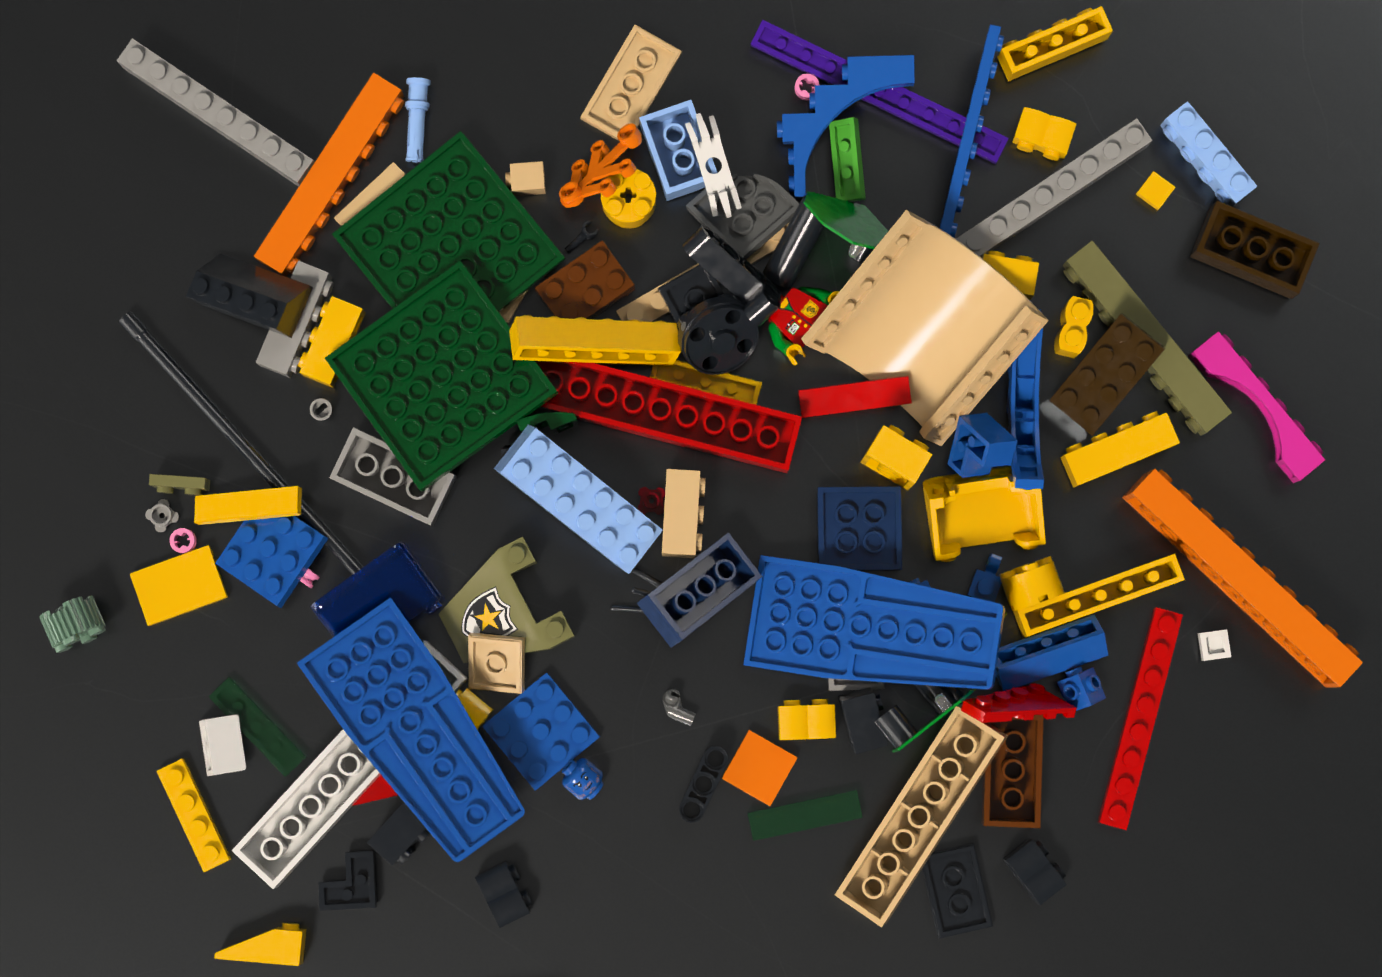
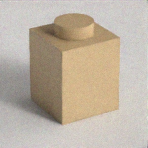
(526, 178)

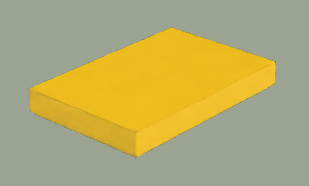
(178, 585)

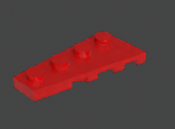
(1018, 703)

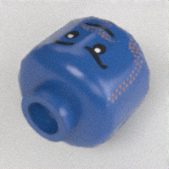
(582, 779)

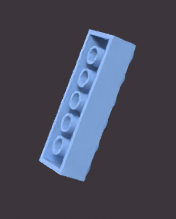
(578, 498)

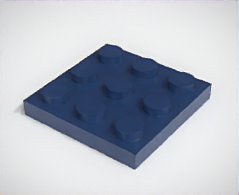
(860, 527)

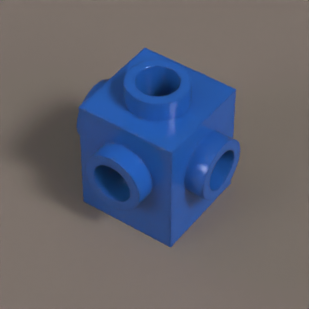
(1081, 688)

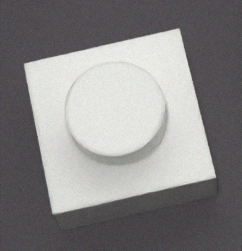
(1214, 645)

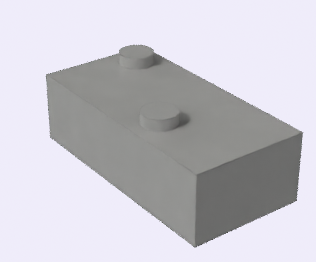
(374, 471)

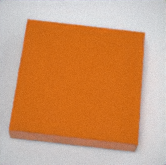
(759, 768)

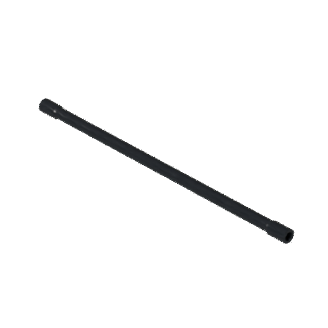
(141, 334)

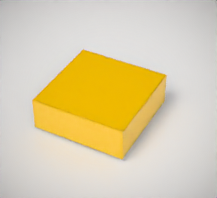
(1155, 190)

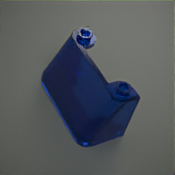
(391, 575)

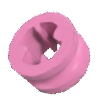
(809, 78)
(182, 532)
(309, 577)

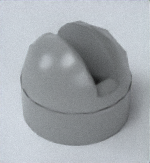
(325, 413)

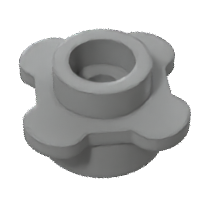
(154, 515)

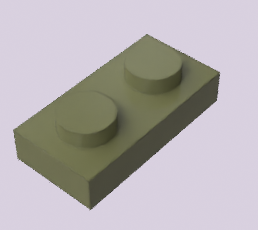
(168, 483)

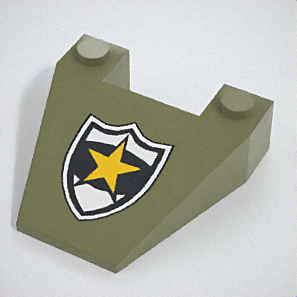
(496, 606)

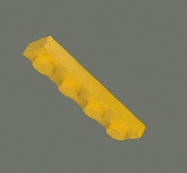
(193, 815)

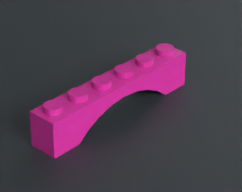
(1292, 448)

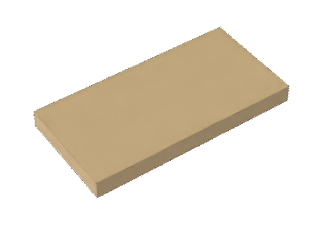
(631, 82)

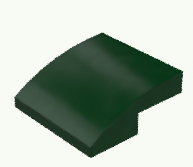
(556, 421)

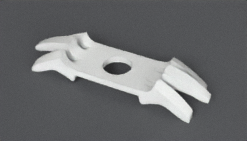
(716, 182)

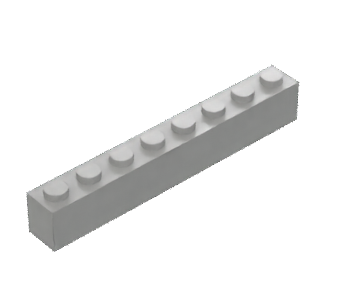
(215, 112)
(1057, 189)

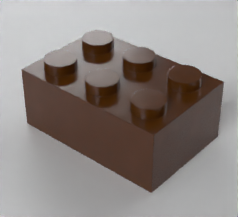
(586, 285)

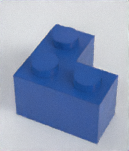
(980, 445)

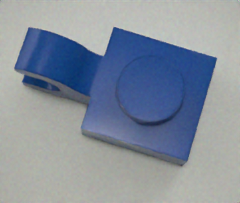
(985, 583)

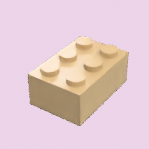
(682, 513)

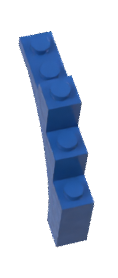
(864, 77)
(1024, 416)

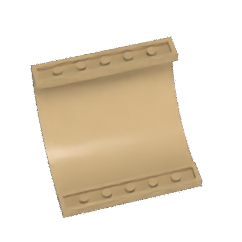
(931, 314)

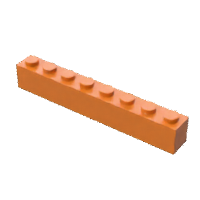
(330, 175)

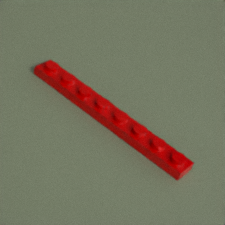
(1140, 718)

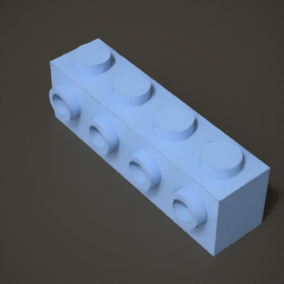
(1207, 155)

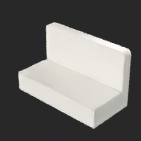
(222, 745)

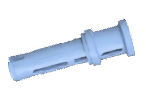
(417, 105)

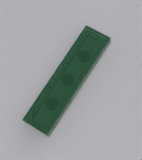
(258, 727)
(805, 815)

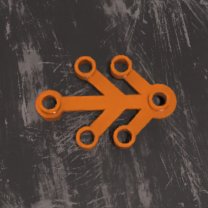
(577, 189)

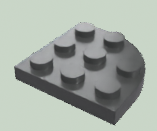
(763, 213)

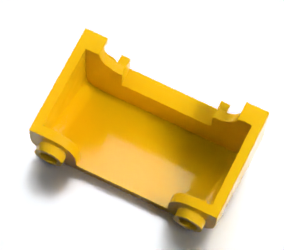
(981, 512)

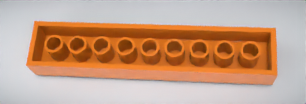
(1243, 579)

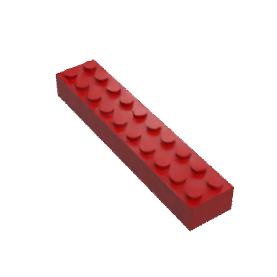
(673, 413)

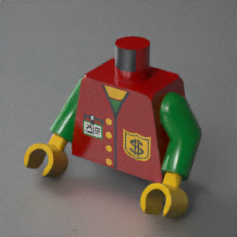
(795, 317)

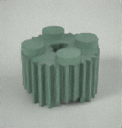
(72, 623)

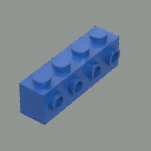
(1050, 652)

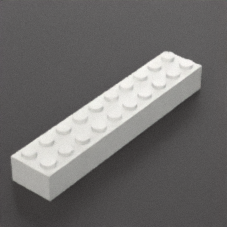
(316, 802)

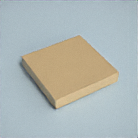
(496, 663)

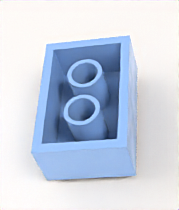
(673, 149)

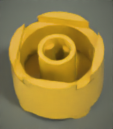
(641, 206)
(1031, 583)

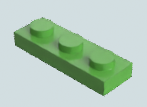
(847, 159)

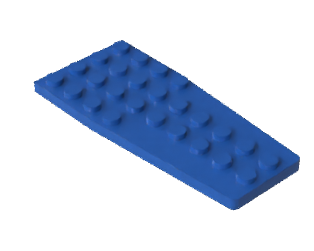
(870, 628)
(413, 729)

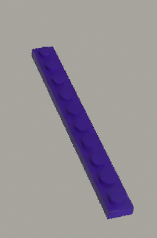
(895, 101)

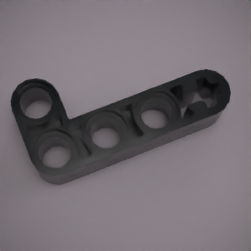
(737, 274)

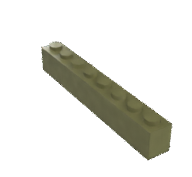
(1172, 369)

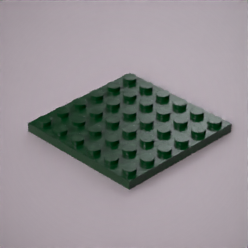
(448, 214)
(440, 376)

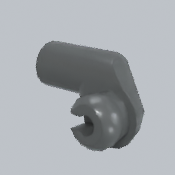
(674, 707)

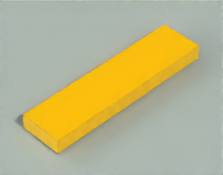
(721, 384)
(248, 505)

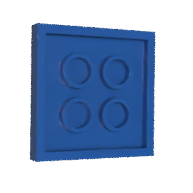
(272, 555)
(541, 731)

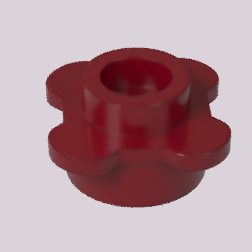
(645, 494)

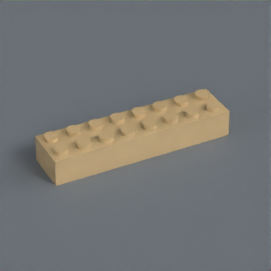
(920, 816)

